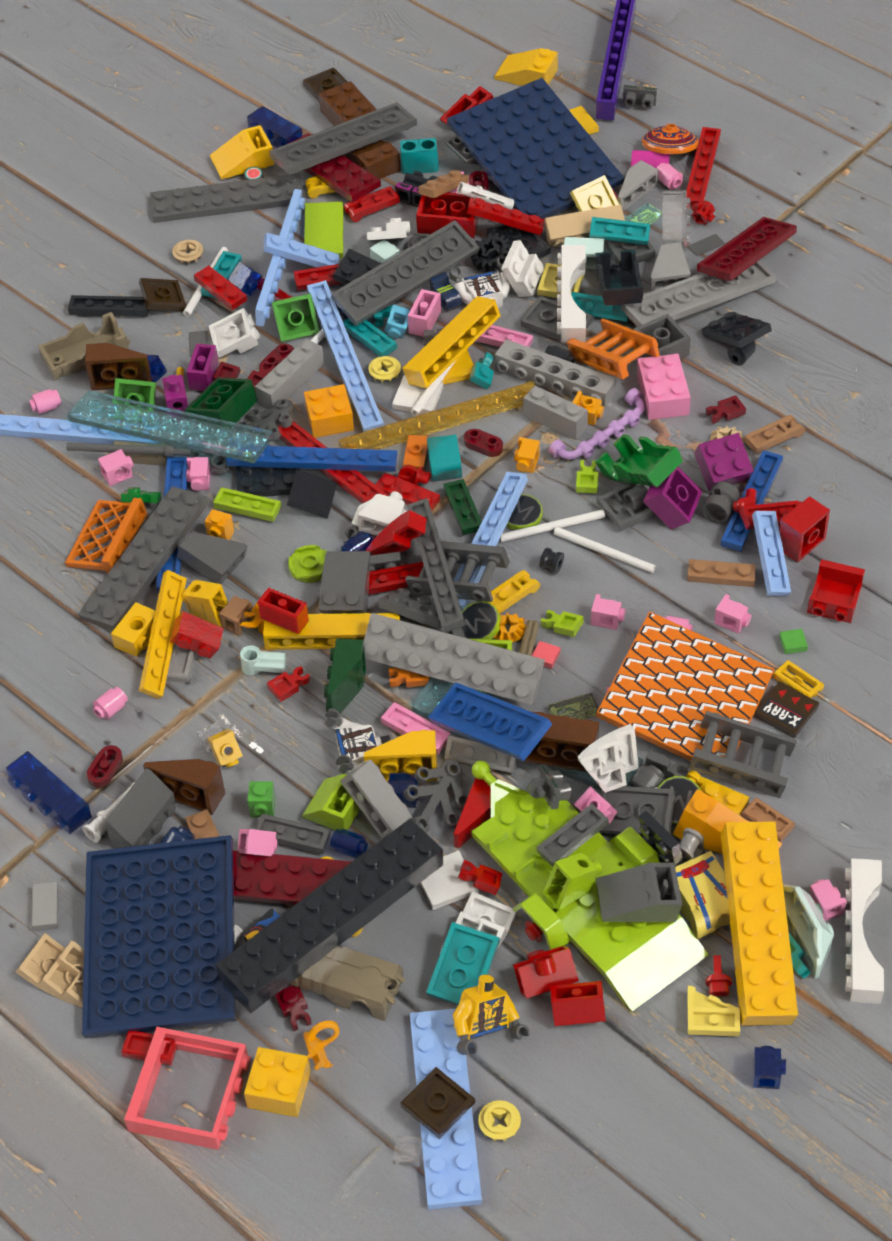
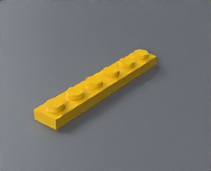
(160, 645)

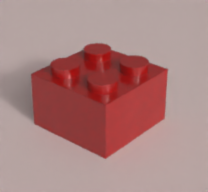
(803, 528)

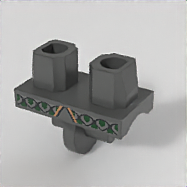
(639, 95)
(549, 787)

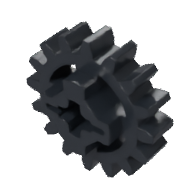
(490, 251)

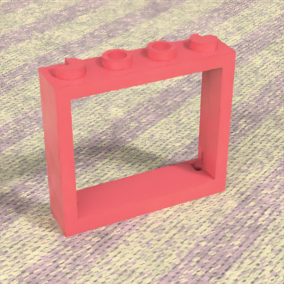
(148, 1076)

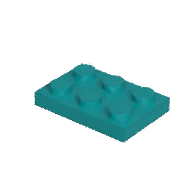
(461, 962)

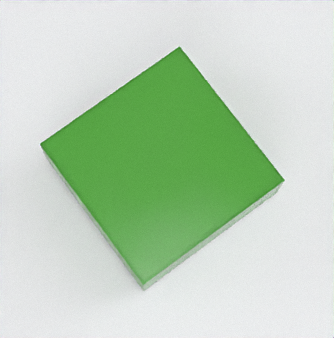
(793, 641)

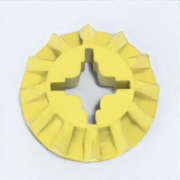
(388, 363)
(499, 1109)

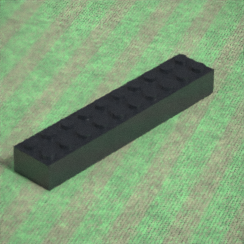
(329, 915)

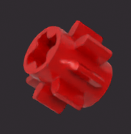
(703, 212)

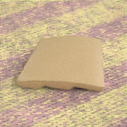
(55, 969)

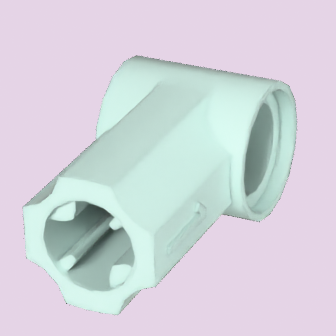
(255, 661)

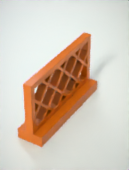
(121, 538)

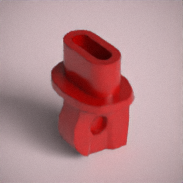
(414, 475)
(718, 982)

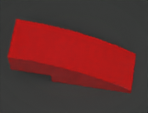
(466, 102)
(398, 534)

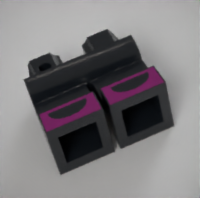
(409, 189)

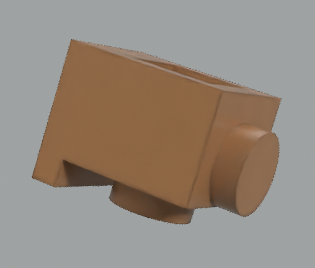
(233, 614)

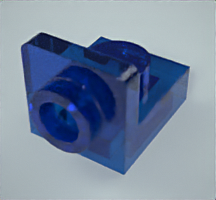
(156, 367)

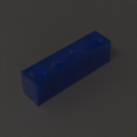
(48, 793)

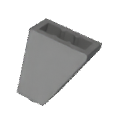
(669, 266)

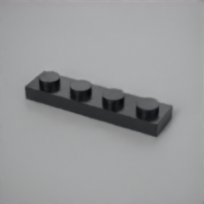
(105, 304)

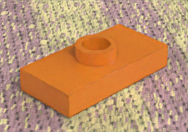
(416, 451)

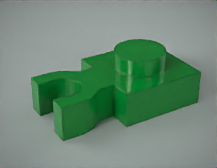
(135, 492)

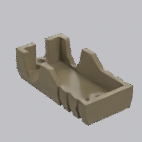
(68, 352)
(352, 977)

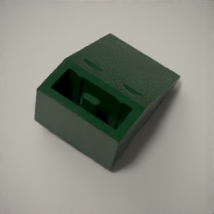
(346, 673)

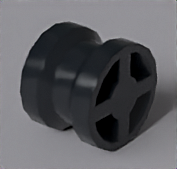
(551, 560)

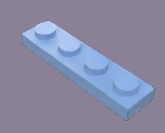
(298, 251)
(771, 553)

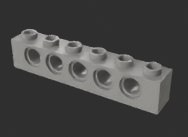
(553, 372)

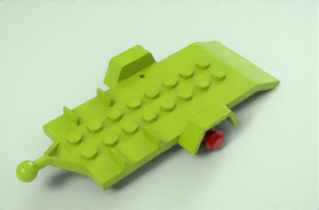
(631, 956)

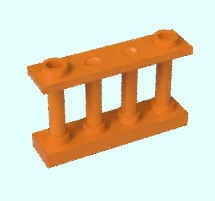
(611, 361)

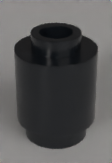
(560, 353)
(741, 355)

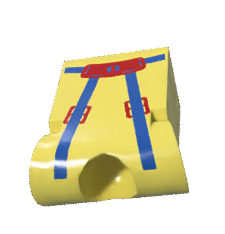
(703, 894)

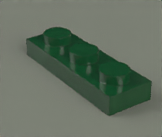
(462, 506)

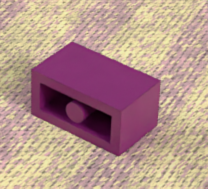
(202, 366)

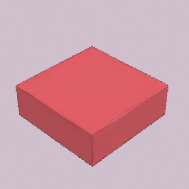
(547, 652)

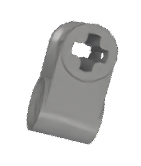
(691, 844)

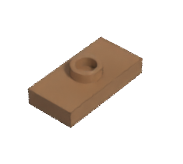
(761, 812)

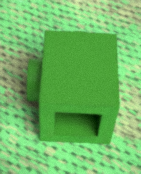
(261, 798)

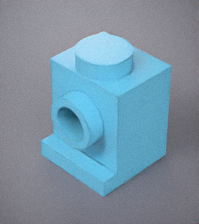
(397, 325)

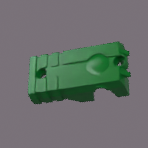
(640, 466)

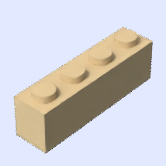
(577, 224)

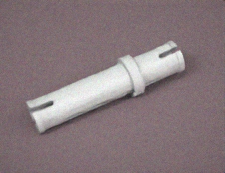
(471, 191)

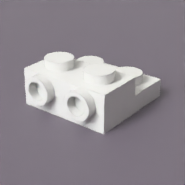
(394, 229)
(522, 270)
(234, 333)

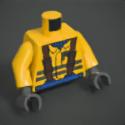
(485, 1011)

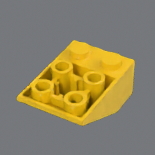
(243, 151)

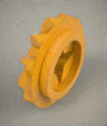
(516, 629)

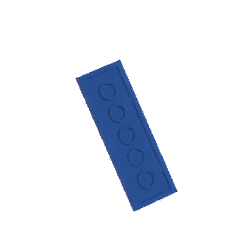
(490, 721)

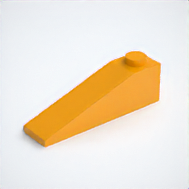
(708, 819)

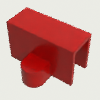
(545, 970)

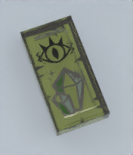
(576, 707)

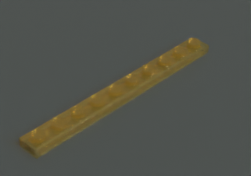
(439, 419)

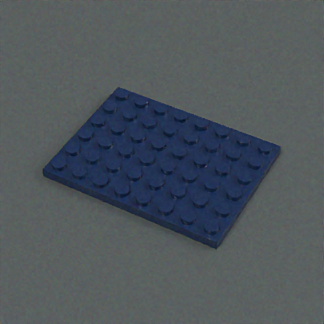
(533, 148)
(155, 935)

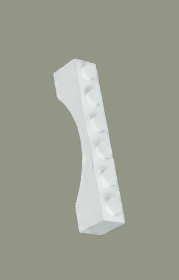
(571, 316)
(866, 974)

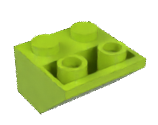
(332, 805)

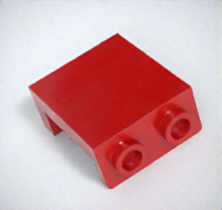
(836, 591)

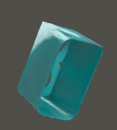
(419, 156)
(444, 457)

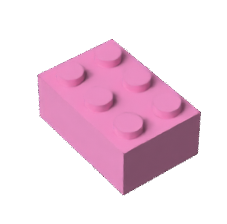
(663, 386)

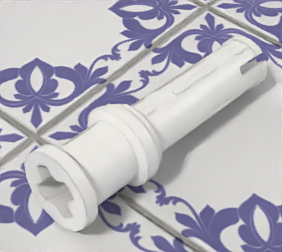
(98, 825)

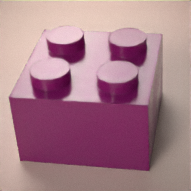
(723, 461)
(674, 499)

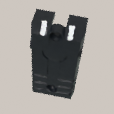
(621, 282)

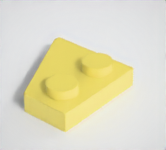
(711, 1015)

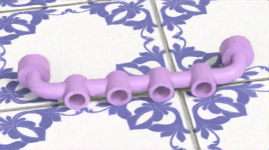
(617, 428)

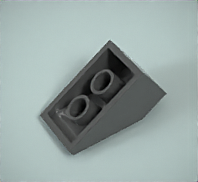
(345, 582)

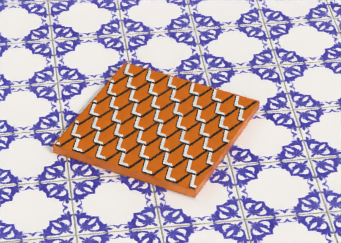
(674, 680)

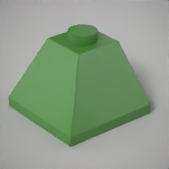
(295, 317)
(135, 390)

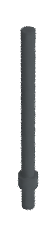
(168, 450)

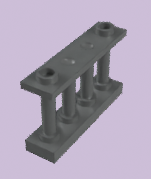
(471, 556)
(736, 772)

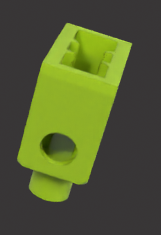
(570, 879)

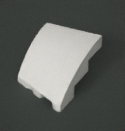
(611, 758)
(487, 916)

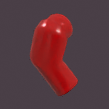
(749, 499)

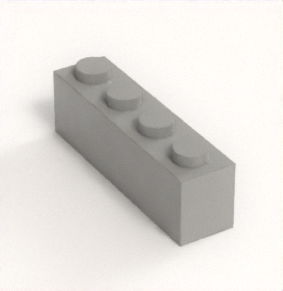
(289, 374)

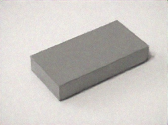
(180, 664)
(45, 906)

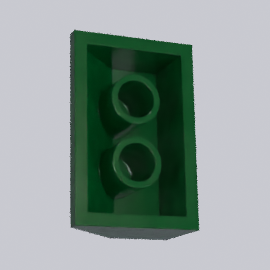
(225, 399)

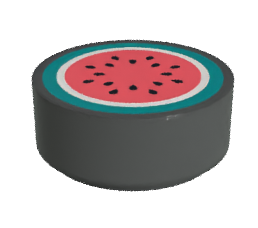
(253, 173)

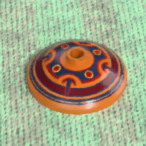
(670, 140)

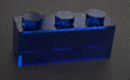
(277, 129)

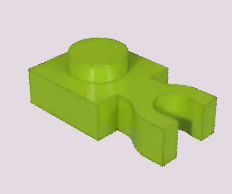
(587, 478)
(564, 624)

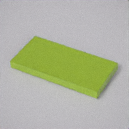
(325, 226)

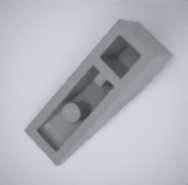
(637, 183)

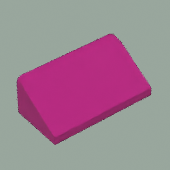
(649, 157)

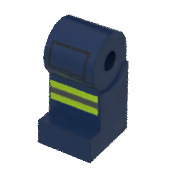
(449, 296)

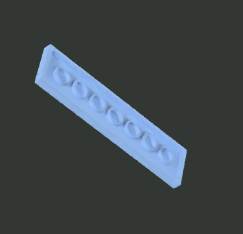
(452, 1160)

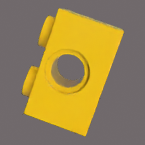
(134, 630)

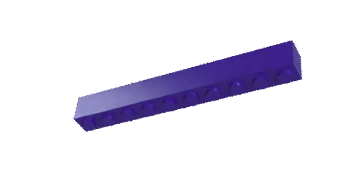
(615, 59)

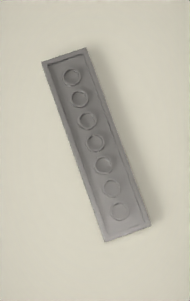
(697, 294)
(453, 658)

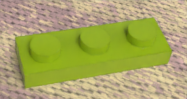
(247, 504)

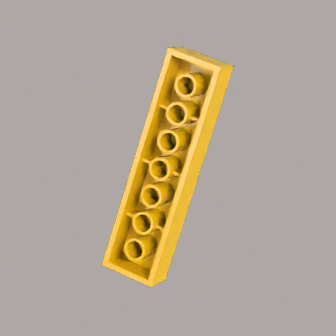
(758, 924)

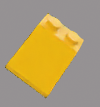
(528, 67)
(405, 754)

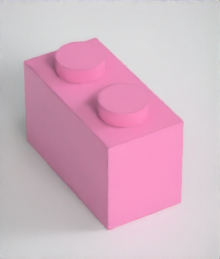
(424, 312)

